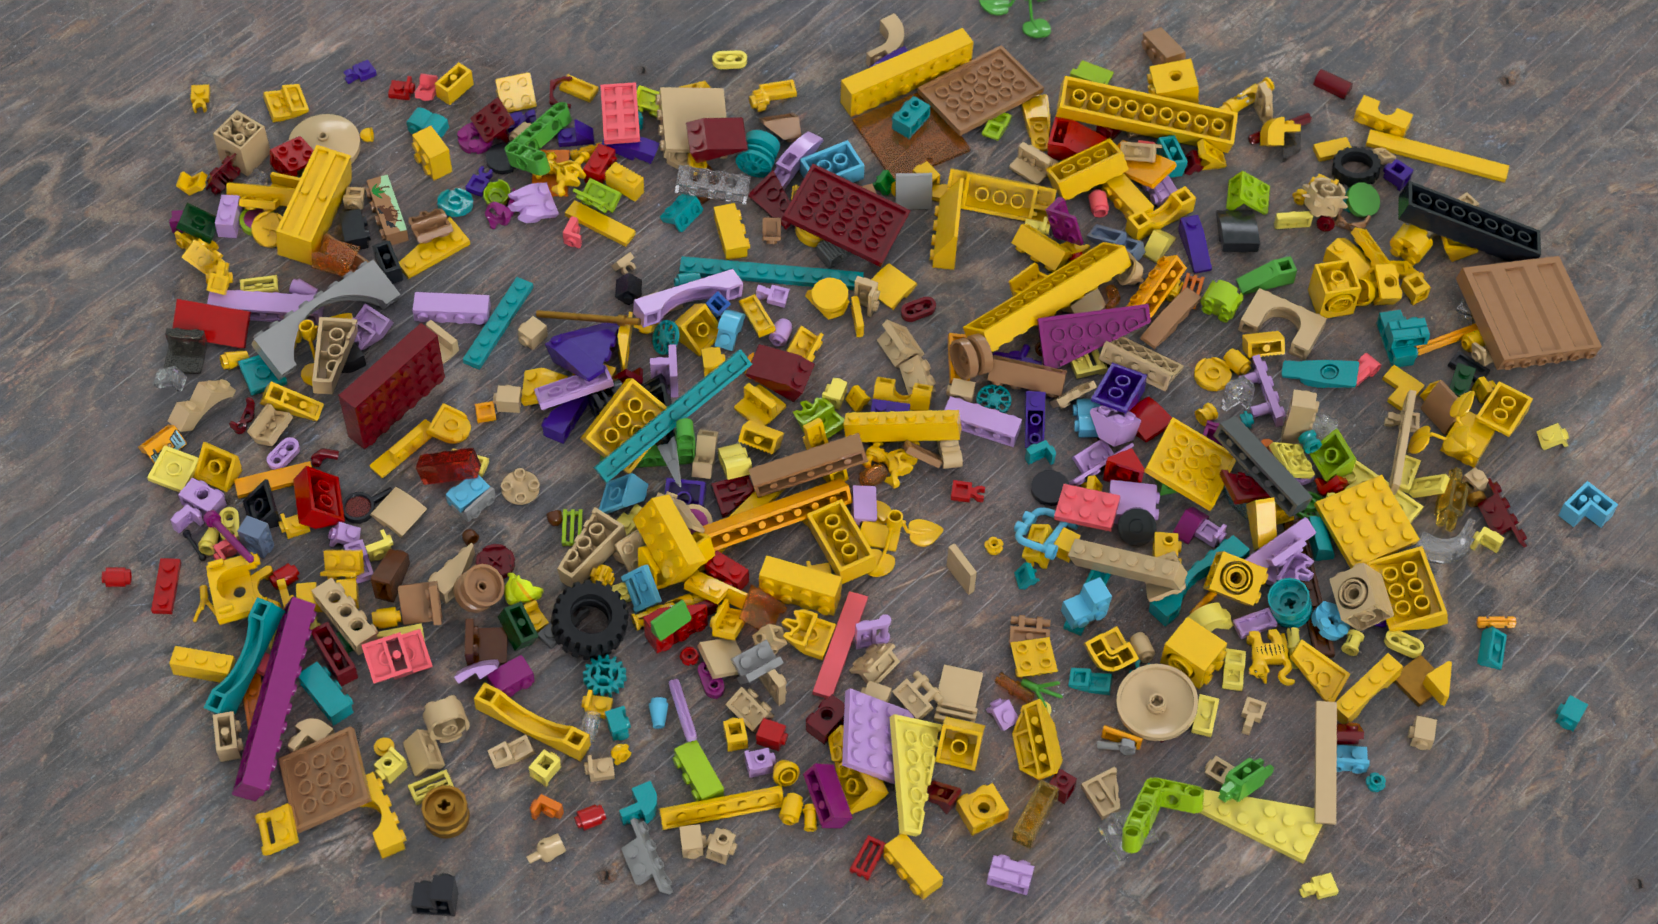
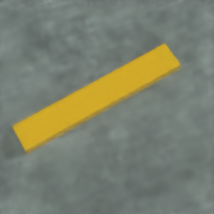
(721, 807)

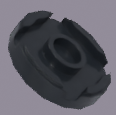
(497, 159)
(1048, 486)
(1136, 526)

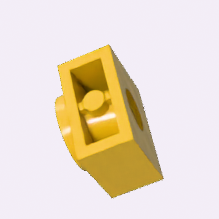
(983, 798)

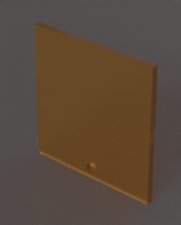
(931, 142)

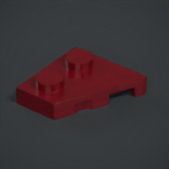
(731, 493)

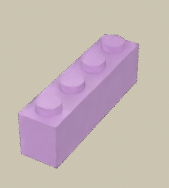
(451, 308)
(986, 422)

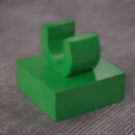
(884, 182)

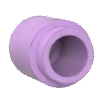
(782, 332)

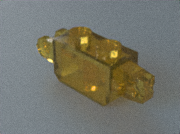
(1453, 502)

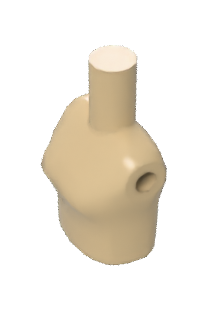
(547, 849)

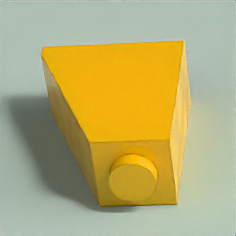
(1262, 521)

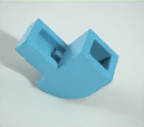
(729, 327)

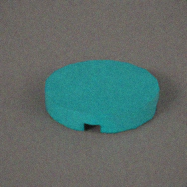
(455, 202)

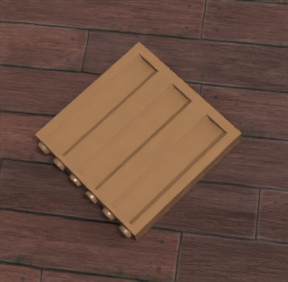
(1528, 313)

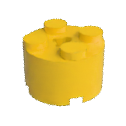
(1410, 243)

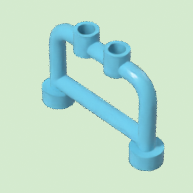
(1047, 547)

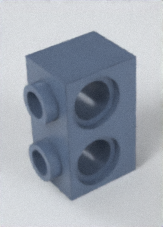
(256, 536)

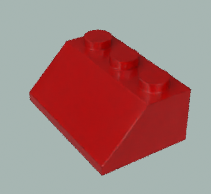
(318, 498)

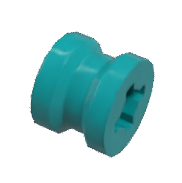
(1309, 441)

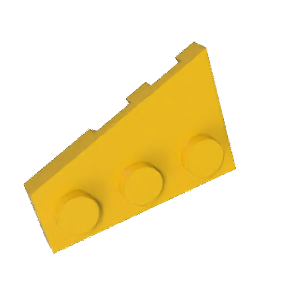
(1320, 671)

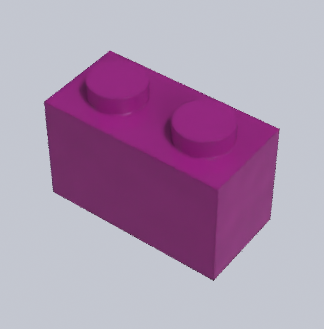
(512, 676)

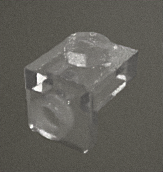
(170, 377)

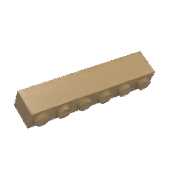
(1128, 564)

